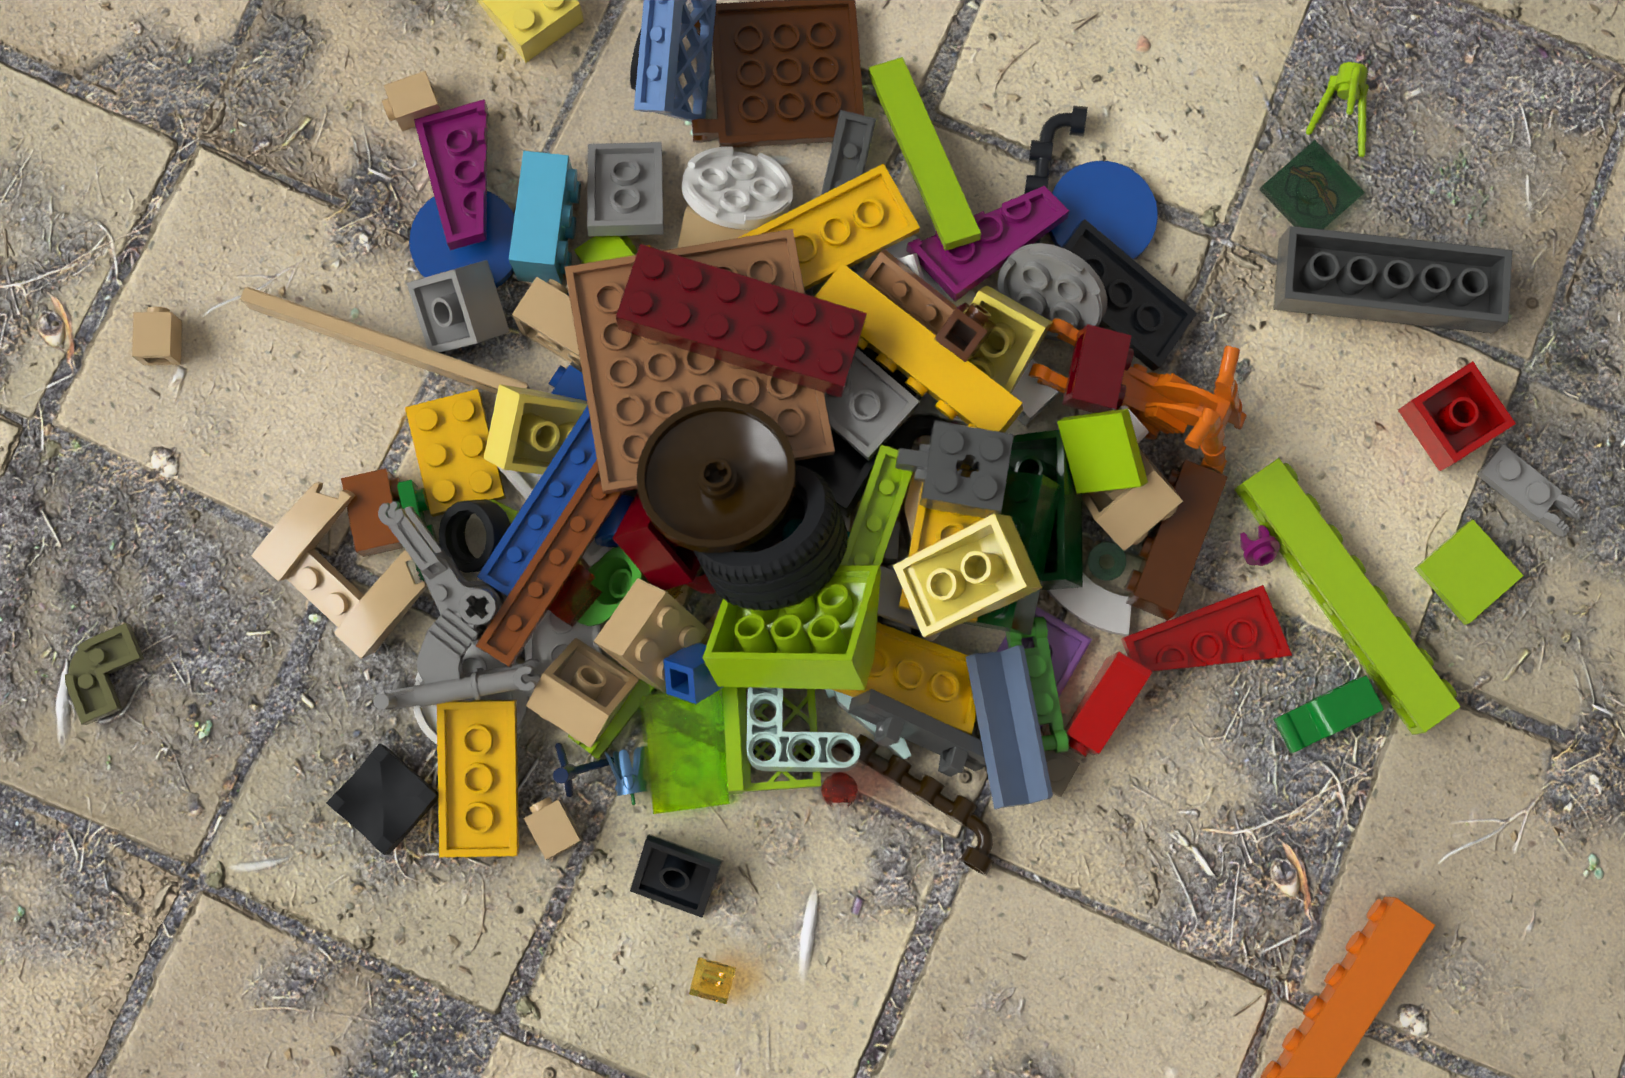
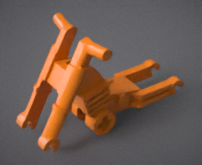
(1170, 402)

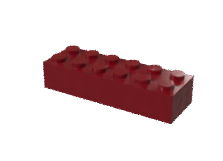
(740, 320)

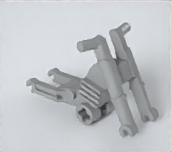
(453, 631)

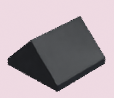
(675, 875)

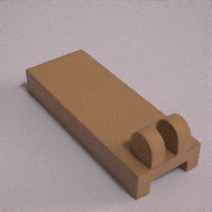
(909, 291)

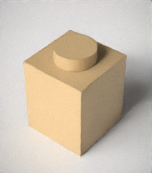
(410, 99)
(157, 337)
(552, 827)

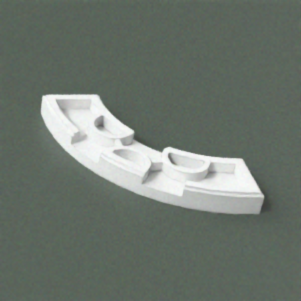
(1096, 607)

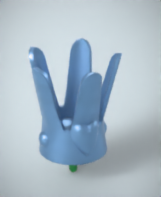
(628, 779)

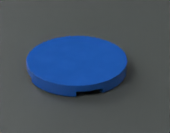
(1110, 200)
(432, 252)

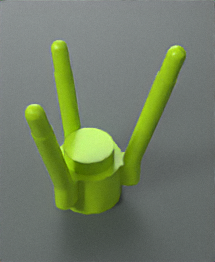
(1350, 86)

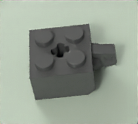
(937, 466)

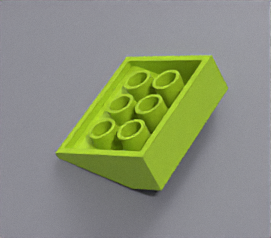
(805, 645)

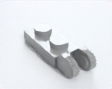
(1528, 490)

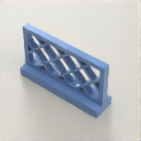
(664, 58)

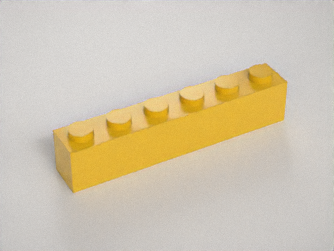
(930, 367)

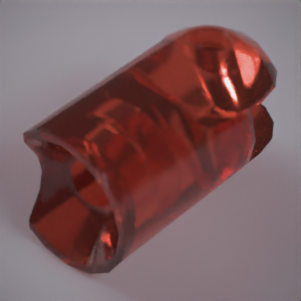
(839, 789)

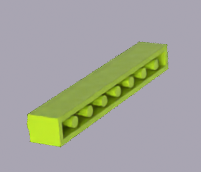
(1348, 597)

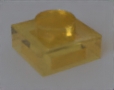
(712, 980)

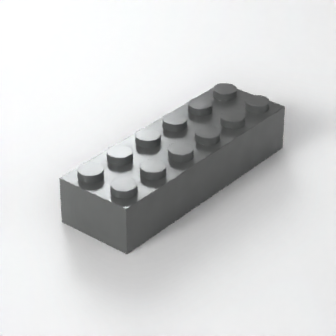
(1393, 280)

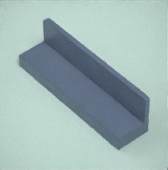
(1009, 727)

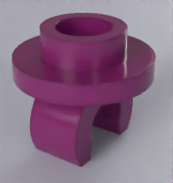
(1260, 551)

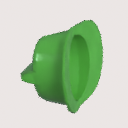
(614, 578)

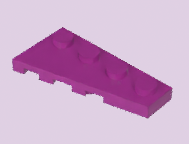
(457, 168)
(1002, 232)

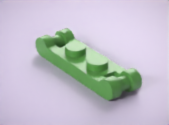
(1043, 684)

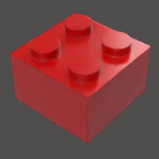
(1456, 416)

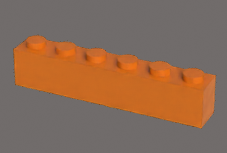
(1353, 992)

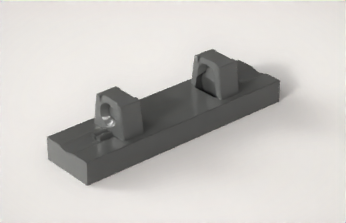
(899, 720)

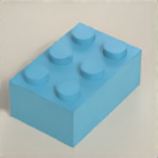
(544, 217)

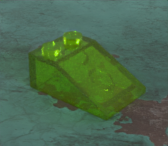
(684, 752)

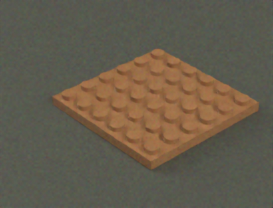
(642, 382)

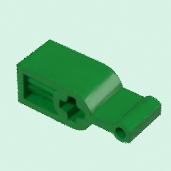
(1328, 713)

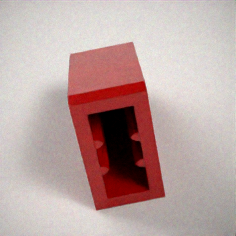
(1105, 703)

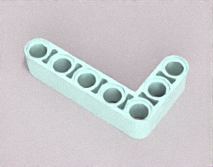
(785, 741)

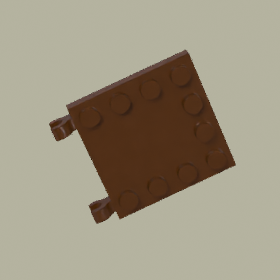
(782, 72)

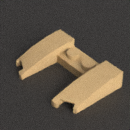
(291, 555)

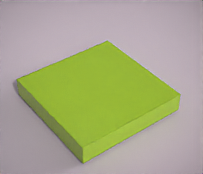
(1102, 451)
(1468, 572)

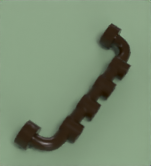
(929, 792)

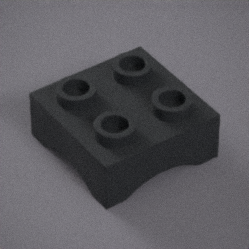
(384, 799)

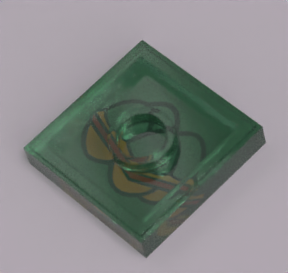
(1311, 189)

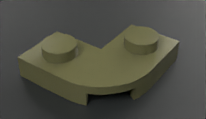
(90, 670)

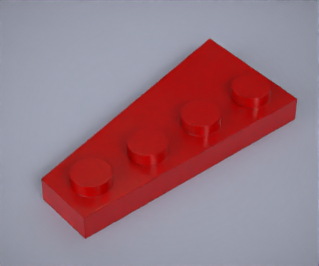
(1218, 634)

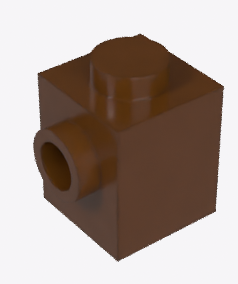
(966, 330)

